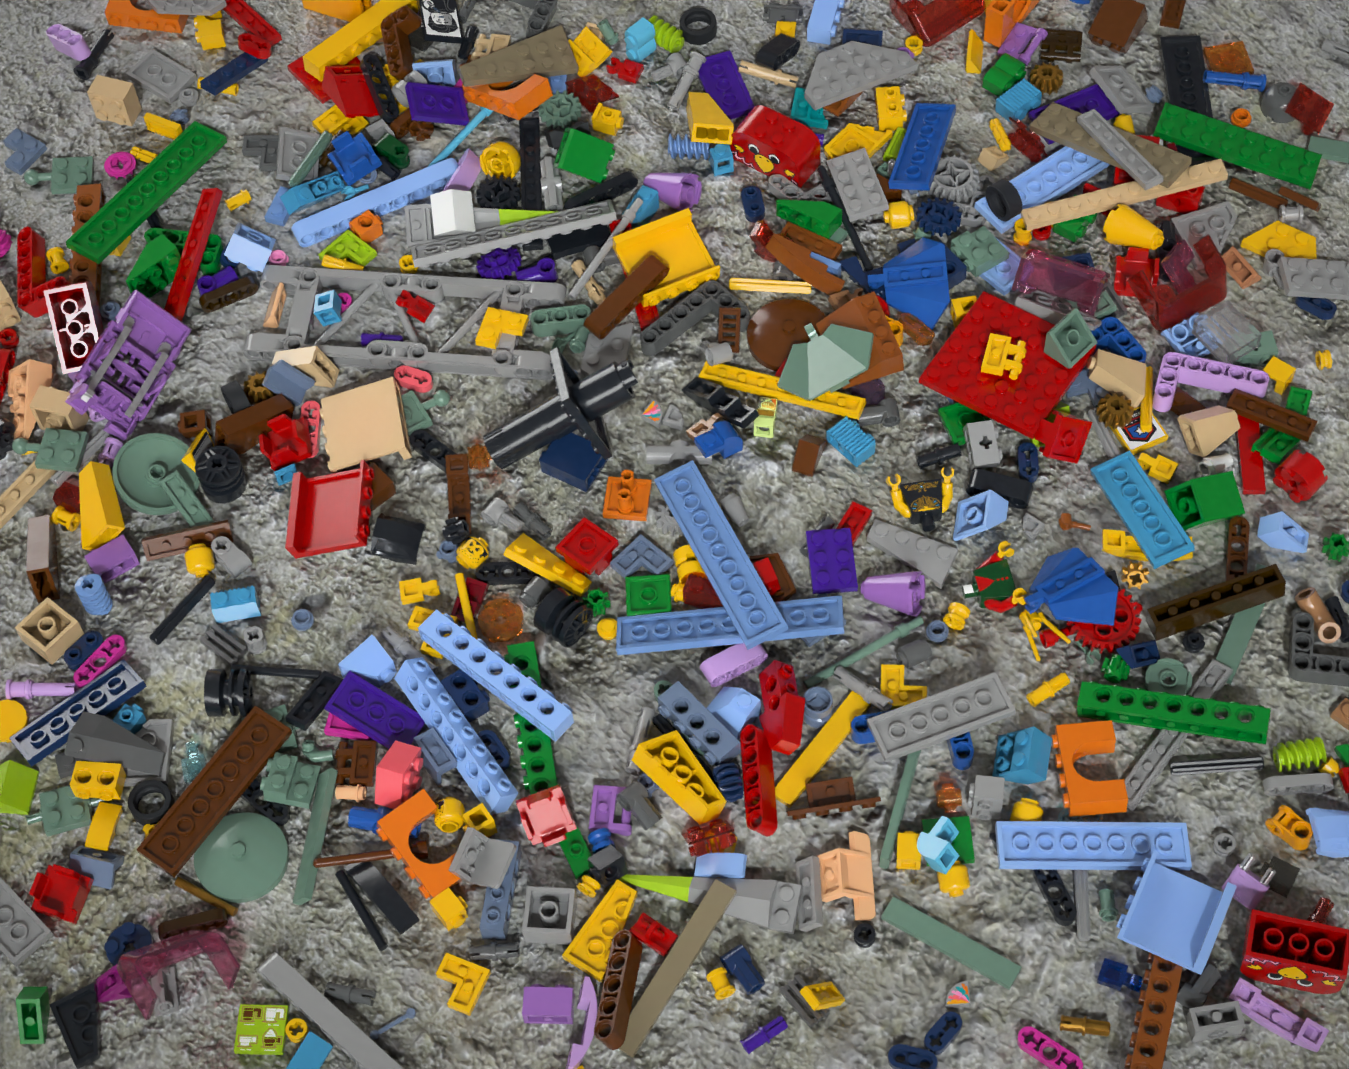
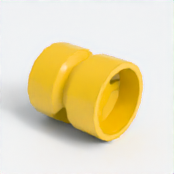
(687, 563)

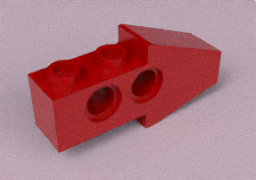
(782, 707)

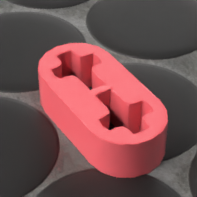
(412, 380)

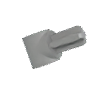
(672, 68)
(1270, 265)
(716, 353)
(498, 513)

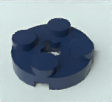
(124, 935)

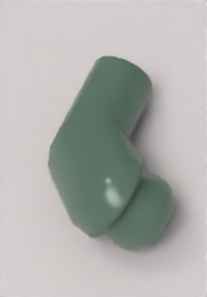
(315, 754)

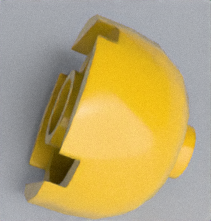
(500, 159)

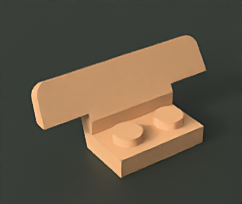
(850, 875)

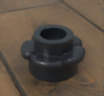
(1189, 645)

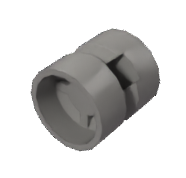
(399, 88)

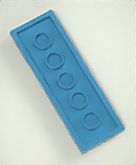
(1142, 509)

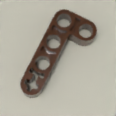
(395, 34)

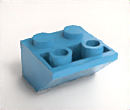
(1023, 756)

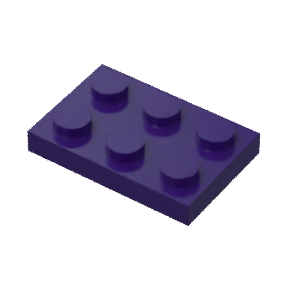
(436, 103)
(831, 561)

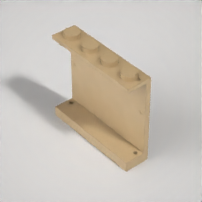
(364, 424)

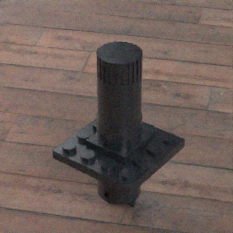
(575, 406)

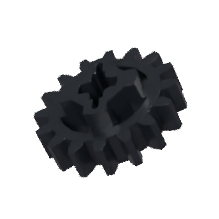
(498, 193)

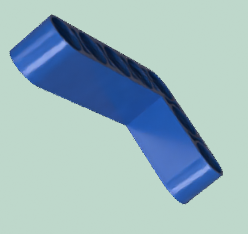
(1116, 338)
(956, 745)

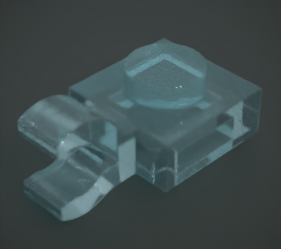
(193, 764)

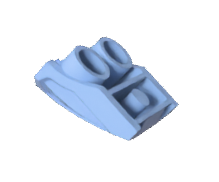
(1182, 339)
(1330, 831)

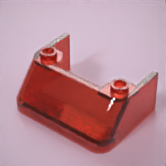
(937, 18)
(1168, 309)

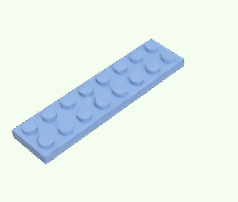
(1046, 182)
(1091, 845)

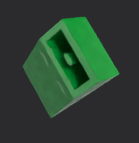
(154, 267)

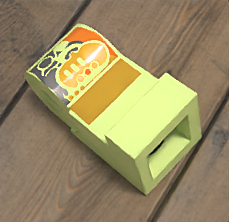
(767, 417)

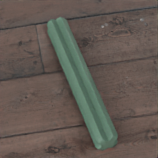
(310, 159)

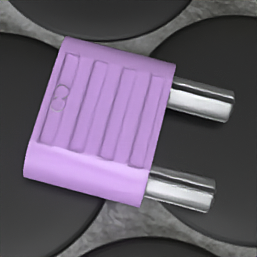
(1249, 887)

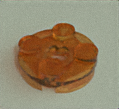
(501, 632)

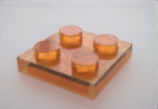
(1228, 58)

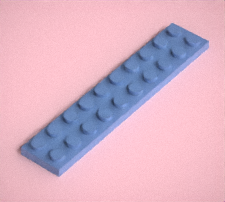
(721, 555)
(714, 628)

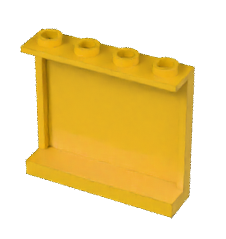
(676, 245)

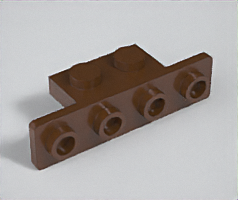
(831, 795)

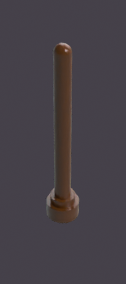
(419, 851)

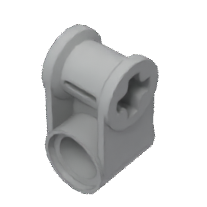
(230, 557)

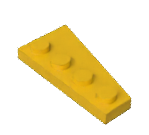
(543, 562)
(593, 942)

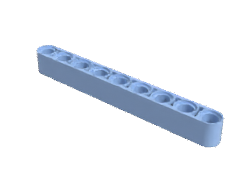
(377, 201)

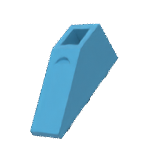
(312, 192)

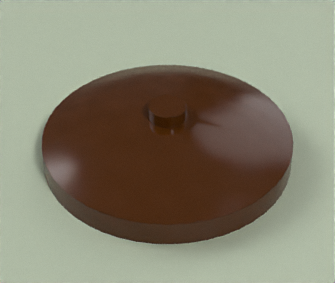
(778, 327)

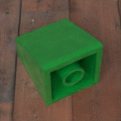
(584, 155)
(1205, 500)

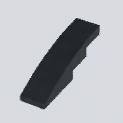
(716, 400)
(382, 895)

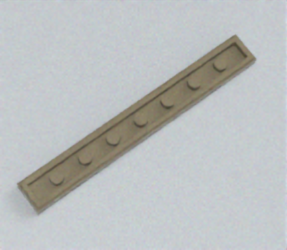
(676, 965)

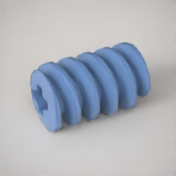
(685, 146)
(93, 594)

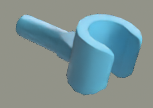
(350, 191)

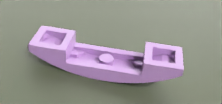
(466, 172)
(588, 1002)
(1276, 1018)

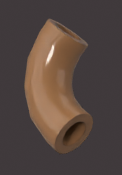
(1324, 623)

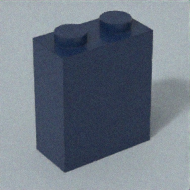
(572, 461)

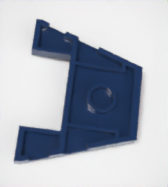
(857, 275)

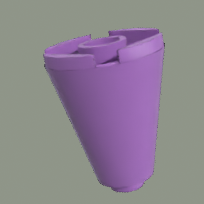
(676, 189)
(896, 591)

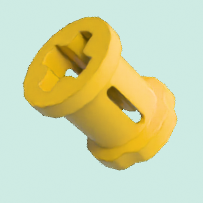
(1021, 235)
(58, 262)
(66, 518)
(720, 983)

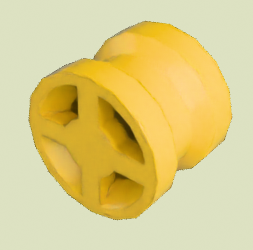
(956, 616)

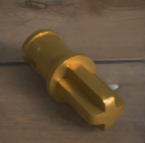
(1085, 1026)

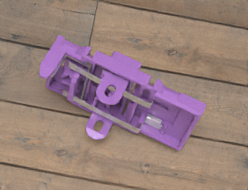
(149, 336)

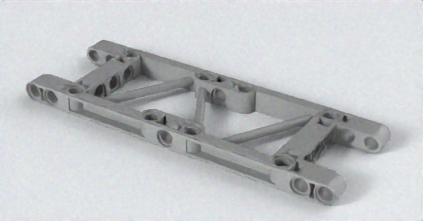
(504, 361)

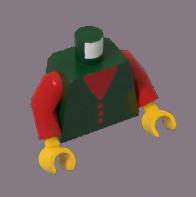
(994, 583)

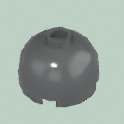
(1276, 101)

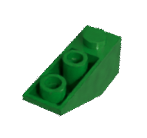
(812, 215)

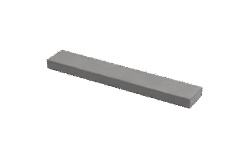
(1120, 149)

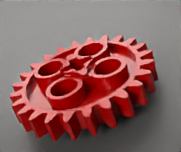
(1125, 630)

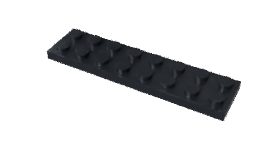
(1184, 83)

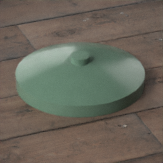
(143, 464)
(242, 858)

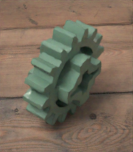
(560, 110)

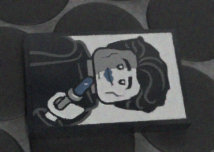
(440, 21)

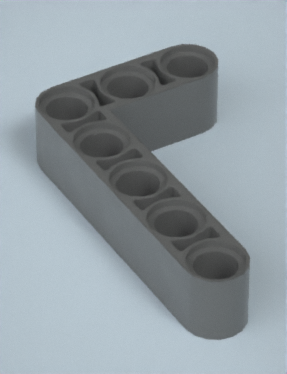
(541, 16)
(687, 313)
(1311, 661)

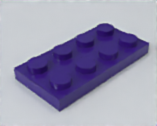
(725, 85)
(1082, 102)
(374, 712)

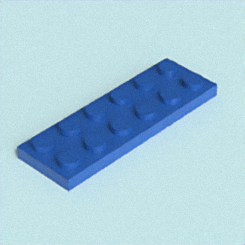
(922, 146)

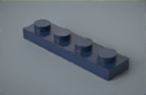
(231, 73)

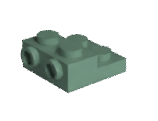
(979, 250)
(290, 781)

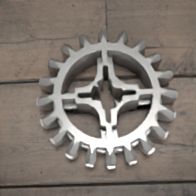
(955, 179)

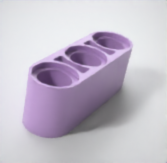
(68, 42)
(732, 663)

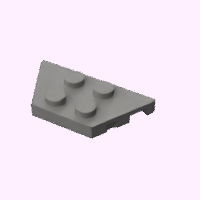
(605, 351)

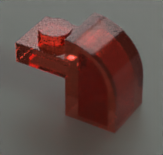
(760, 236)

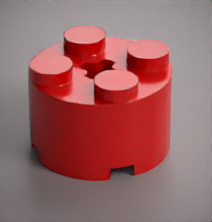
(1300, 476)

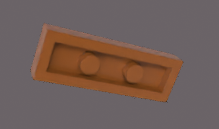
(812, 241)

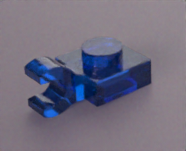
(1115, 976)

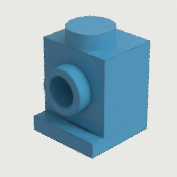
(720, 154)
(328, 308)
(131, 718)

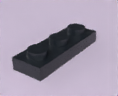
(313, 701)

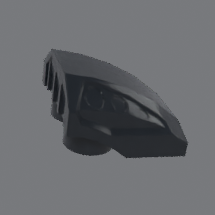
(397, 539)

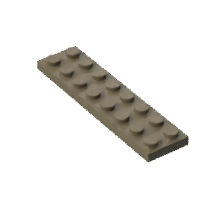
(1061, 126)

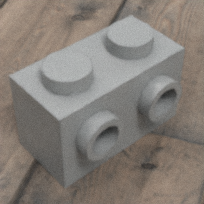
(986, 797)

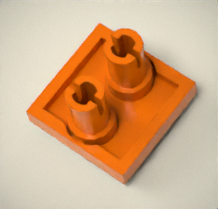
(627, 497)

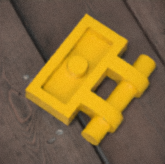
(996, 354)

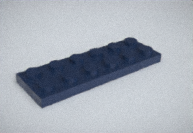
(96, 697)

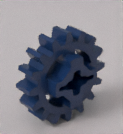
(938, 217)

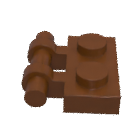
(362, 764)

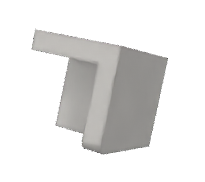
(377, 130)

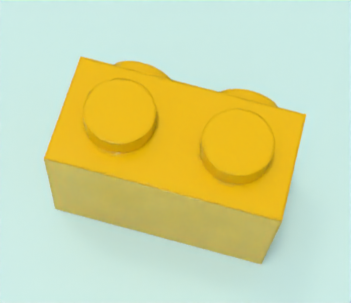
(889, 108)

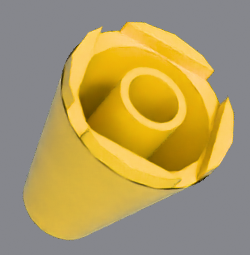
(1131, 229)

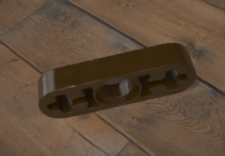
(241, 289)
(203, 921)

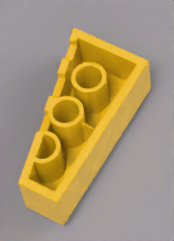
(680, 776)

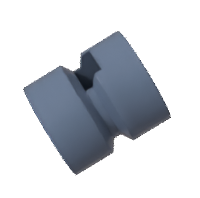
(817, 707)

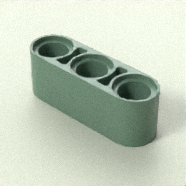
(558, 320)

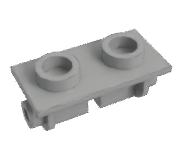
(166, 990)

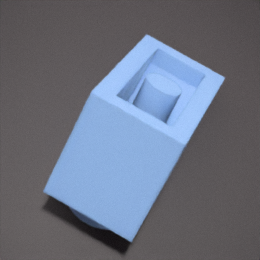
(1282, 533)

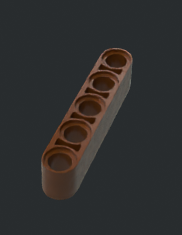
(626, 297)
(618, 990)

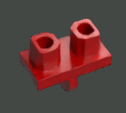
(653, 934)

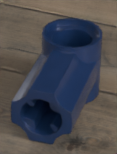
(739, 963)

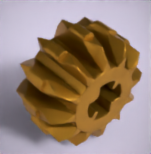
(1046, 78)
(255, 390)
(1115, 411)

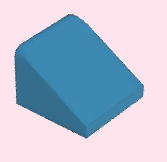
(285, 474)

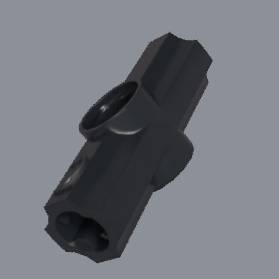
(1169, 242)

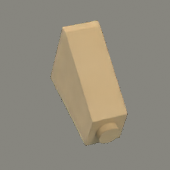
(312, 363)
(1118, 375)
(1208, 428)

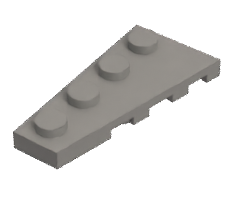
(914, 550)

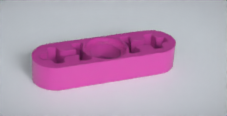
(106, 646)
(1030, 1049)

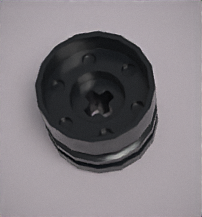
(221, 474)
(563, 617)
(225, 692)

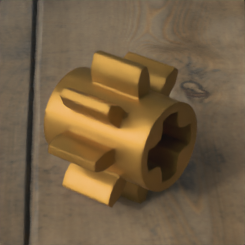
(1132, 569)

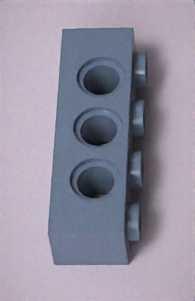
(678, 698)
(499, 901)

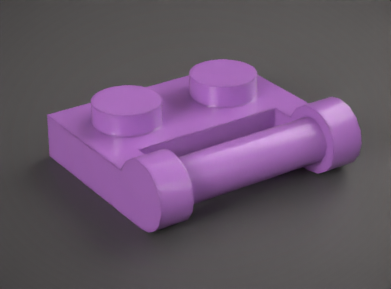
(1018, 40)
(604, 808)

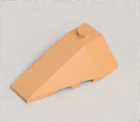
(22, 387)

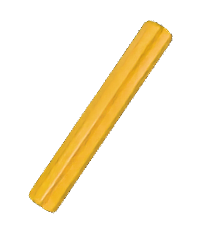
(769, 285)
(1146, 403)

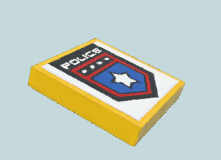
(1137, 441)

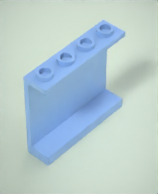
(1174, 915)

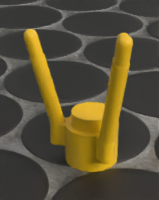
(1032, 623)

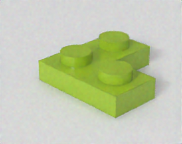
(350, 246)

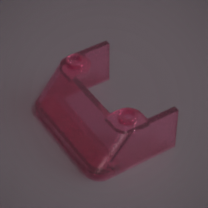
(1062, 279)
(145, 962)

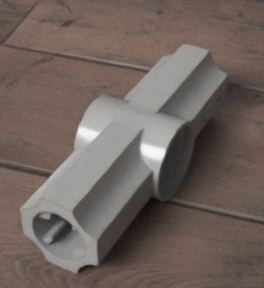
(551, 185)
(675, 454)

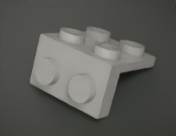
(482, 859)

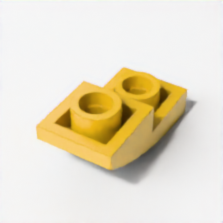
(103, 826)

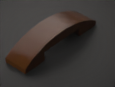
(459, 487)

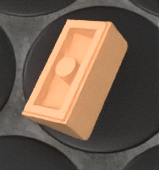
(275, 307)

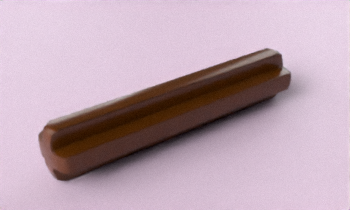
(1257, 193)

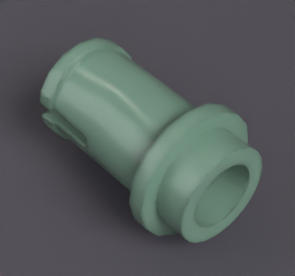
(608, 32)
(577, 344)
(1107, 903)

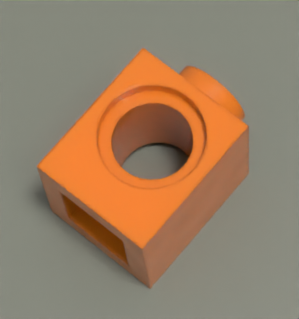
(367, 226)

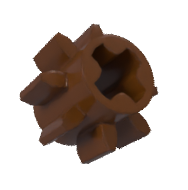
(421, 130)

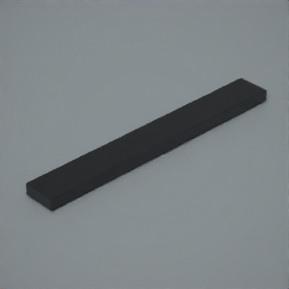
(530, 172)

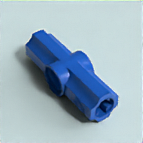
(367, 819)

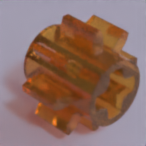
(478, 457)
(948, 798)

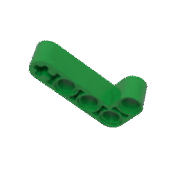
(210, 261)

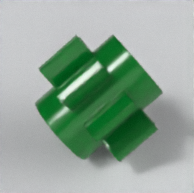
(1335, 547)
(597, 601)
(1115, 669)

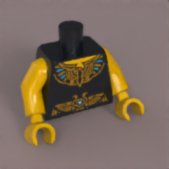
(923, 500)

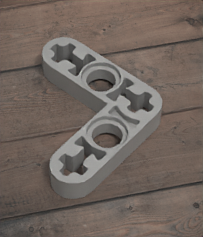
(780, 186)
(972, 212)

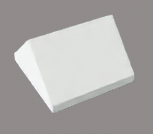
(452, 212)

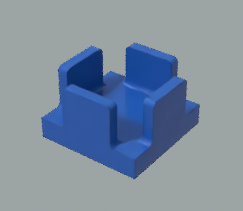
(353, 157)

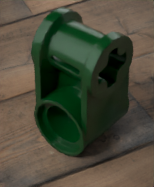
(393, 150)

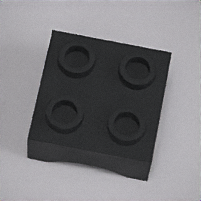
(555, 136)

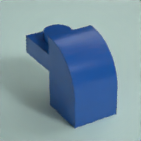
(720, 439)

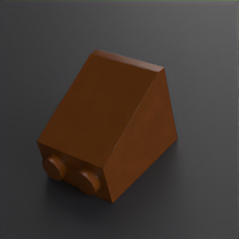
(1118, 24)

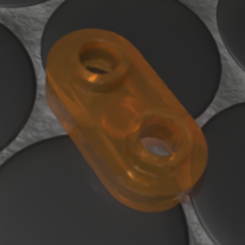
(916, 329)

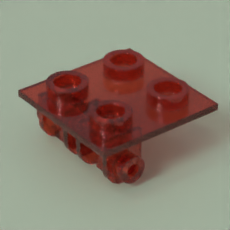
(590, 91)
(1309, 109)
(1026, 142)
(716, 828)

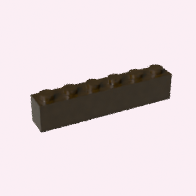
(1216, 602)

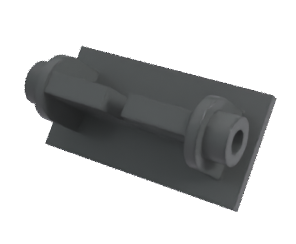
(775, 11)

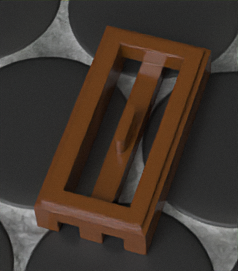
(1294, 196)

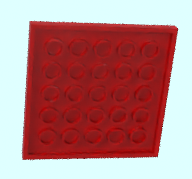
(1011, 402)

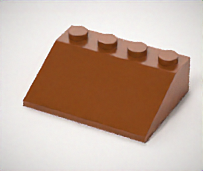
(867, 315)

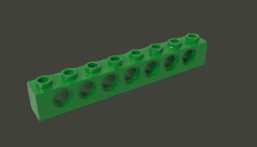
(525, 656)
(1182, 721)

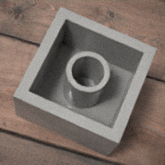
(549, 915)

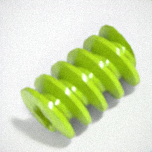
(667, 36)
(1299, 753)

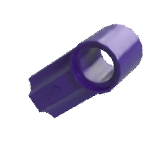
(538, 272)
(219, 279)

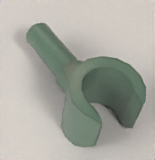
(561, 342)
(1086, 650)

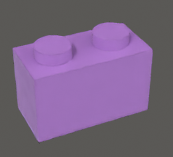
(112, 559)
(548, 1004)

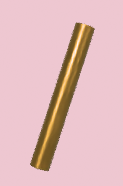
(205, 896)

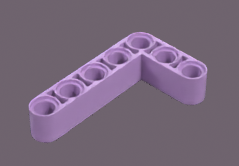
(1205, 374)

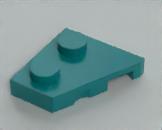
(805, 114)

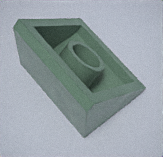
(1069, 339)

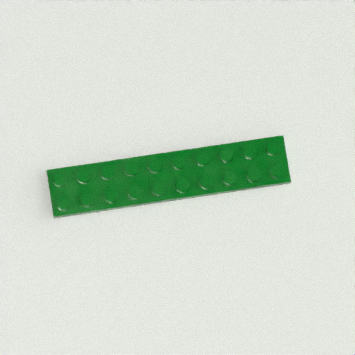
(146, 192)

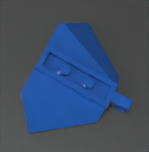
(916, 281)
(1074, 589)

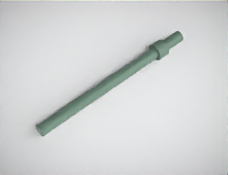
(900, 631)

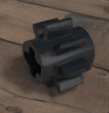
(455, 530)

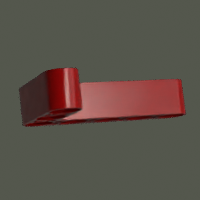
(32, 274)

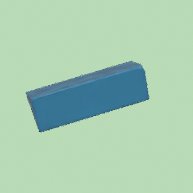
(311, 1053)

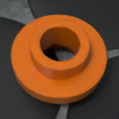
(1241, 118)

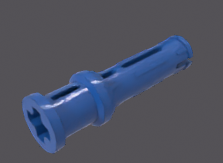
(1242, 80)

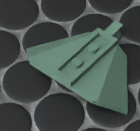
(826, 361)

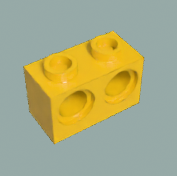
(98, 775)

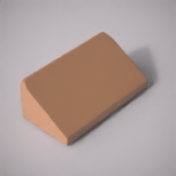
(1240, 268)

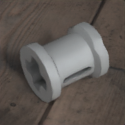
(1291, 213)
(255, 640)

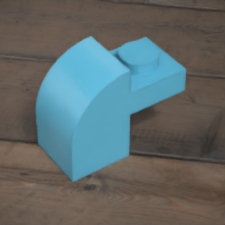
(937, 846)

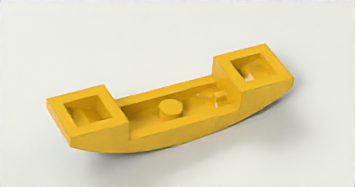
(1124, 546)

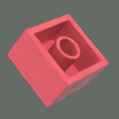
(398, 775)

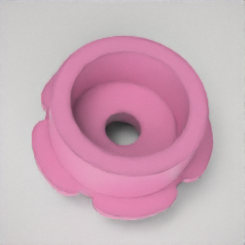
(278, 255)

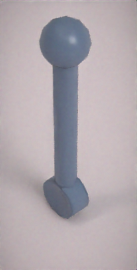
(410, 1013)

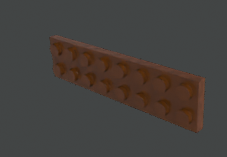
(214, 791)

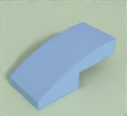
(721, 865)

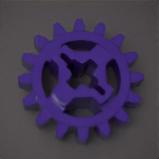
(499, 263)

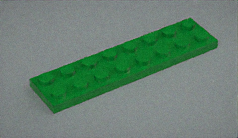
(1237, 145)

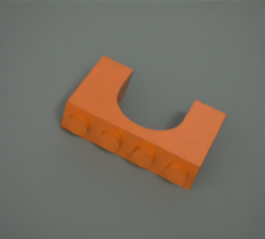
(126, 15)
(1002, 17)
(512, 102)
(1084, 795)
(397, 828)

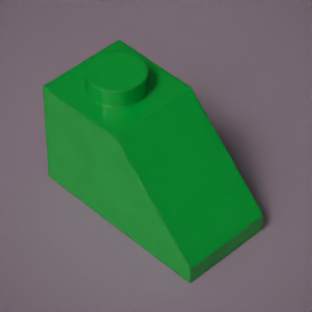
(33, 1014)

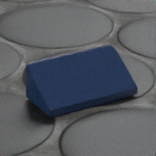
(1140, 654)

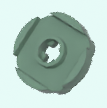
(1168, 668)

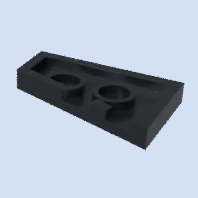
(79, 1024)

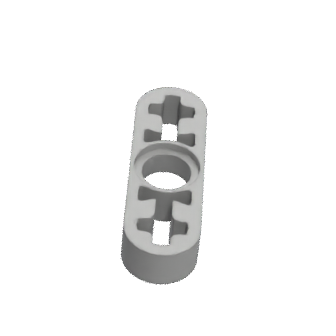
(1298, 784)

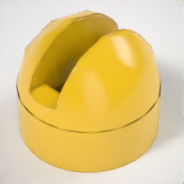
(1329, 767)

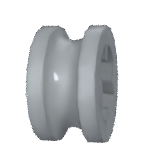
(1217, 845)

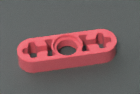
(316, 421)

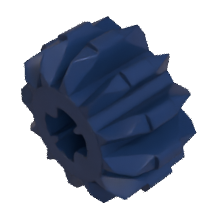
(728, 781)

